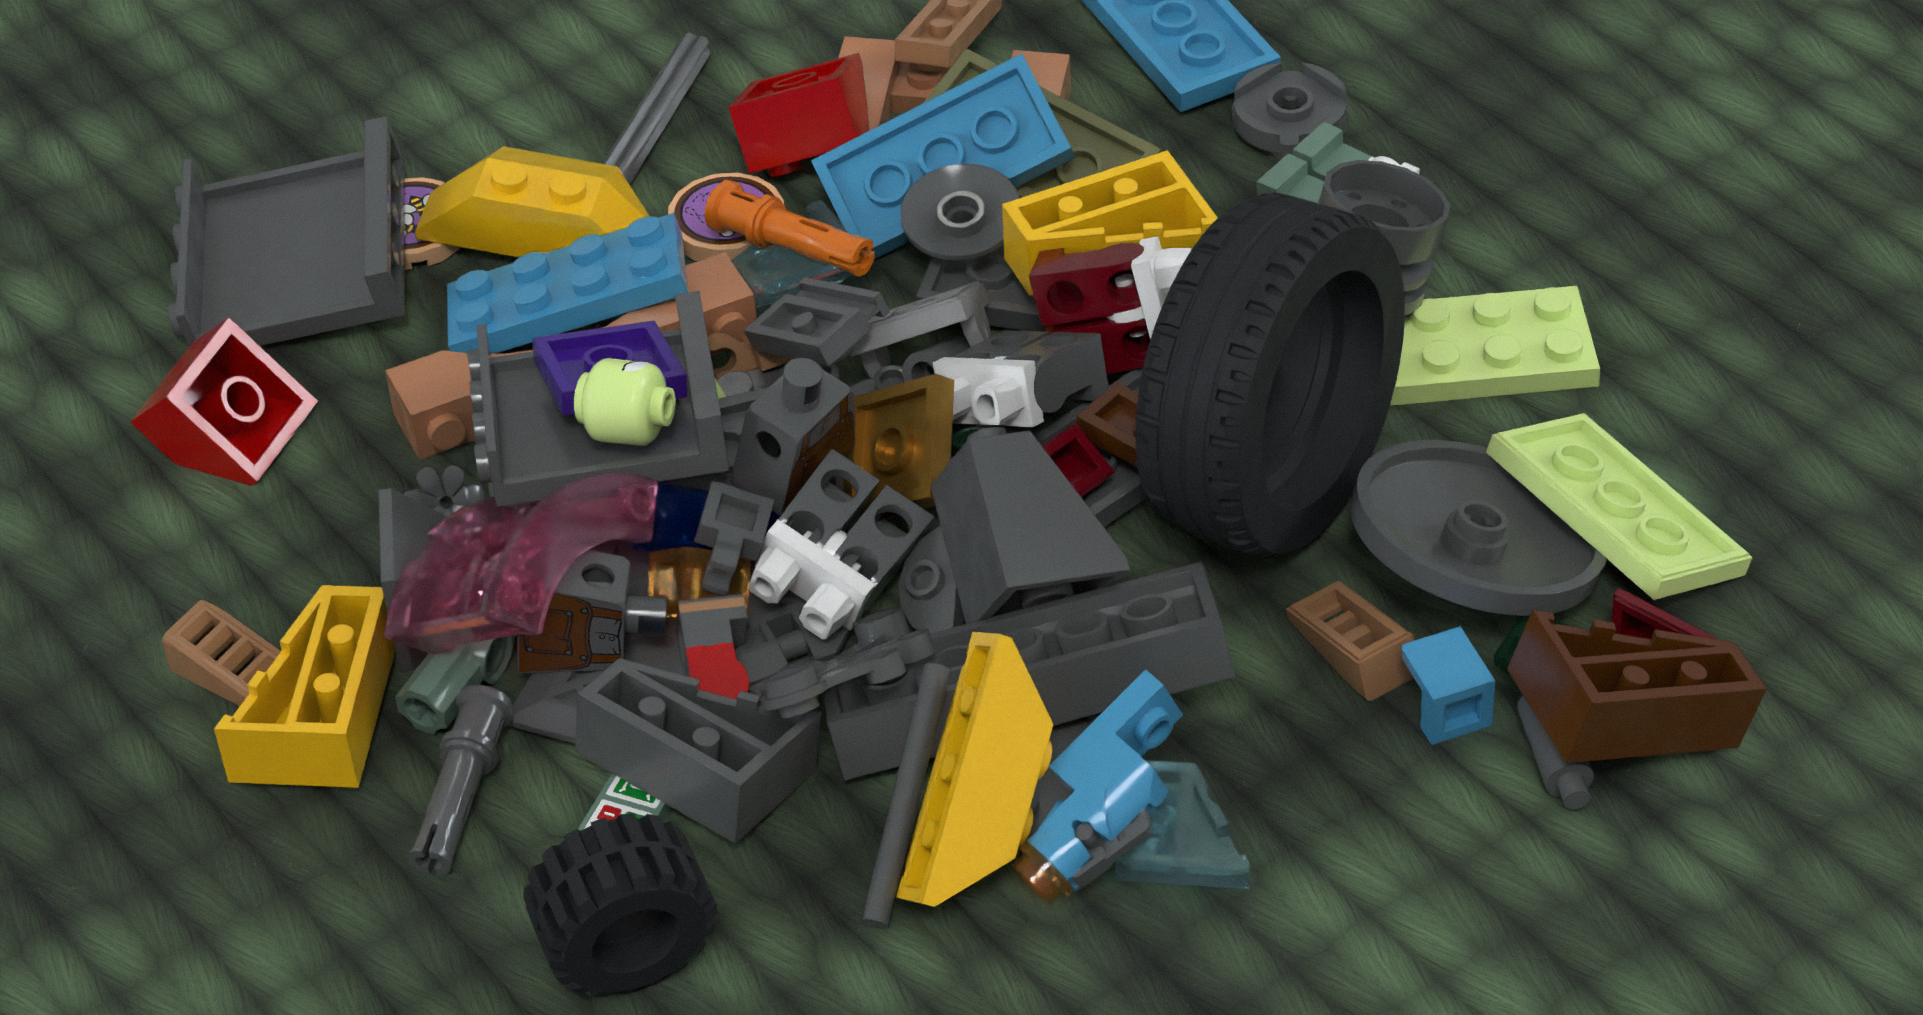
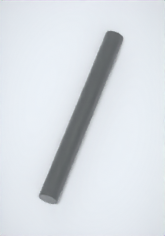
(906, 796)

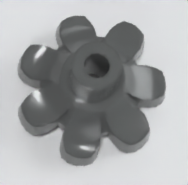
(438, 489)

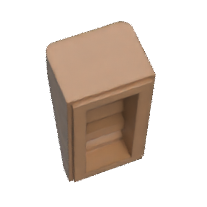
(202, 636)
(1359, 643)

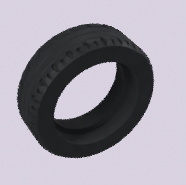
(1270, 374)

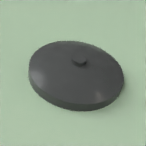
(1469, 530)

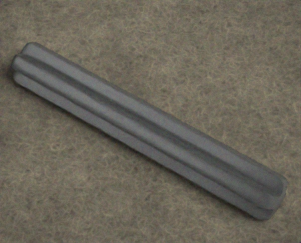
(658, 105)

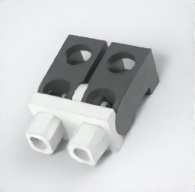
(1023, 375)
(825, 563)

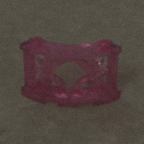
(513, 557)

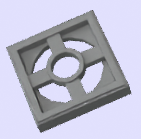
(922, 316)

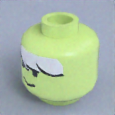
(624, 402)

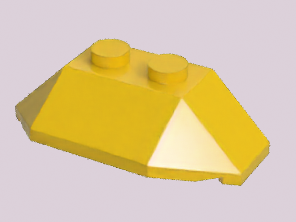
(528, 204)
(981, 775)

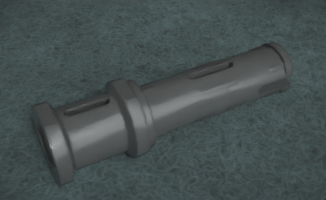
(466, 756)

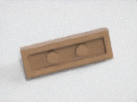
(943, 32)

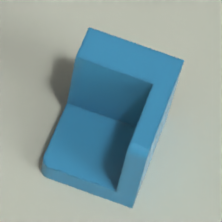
(1453, 685)

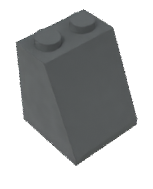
(1018, 528)

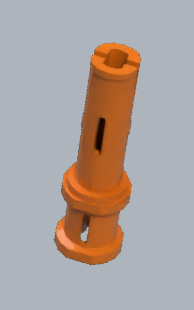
(768, 222)

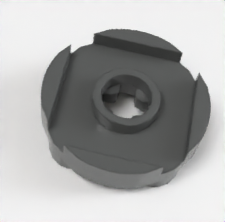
(1283, 107)

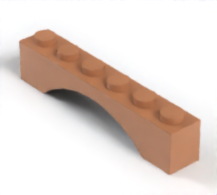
(434, 393)

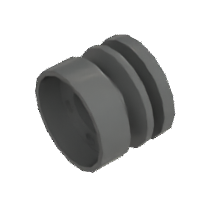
(1404, 208)

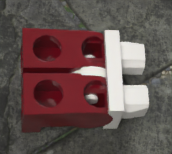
(1107, 293)

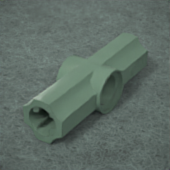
(433, 688)

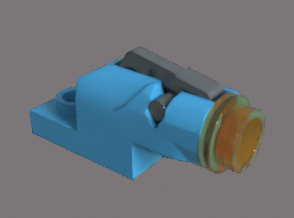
(1108, 792)

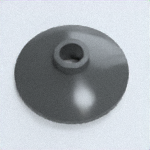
(957, 211)

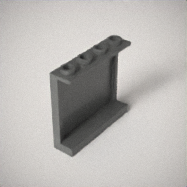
(293, 245)
(535, 449)

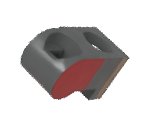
(706, 642)

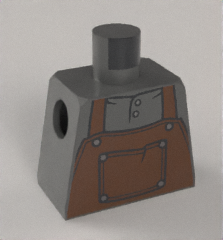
(800, 420)
(591, 618)

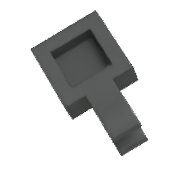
(734, 527)

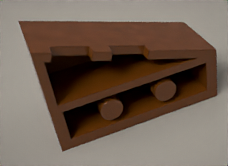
(1631, 694)

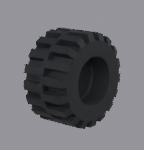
(619, 905)

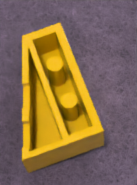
(1104, 210)
(318, 700)

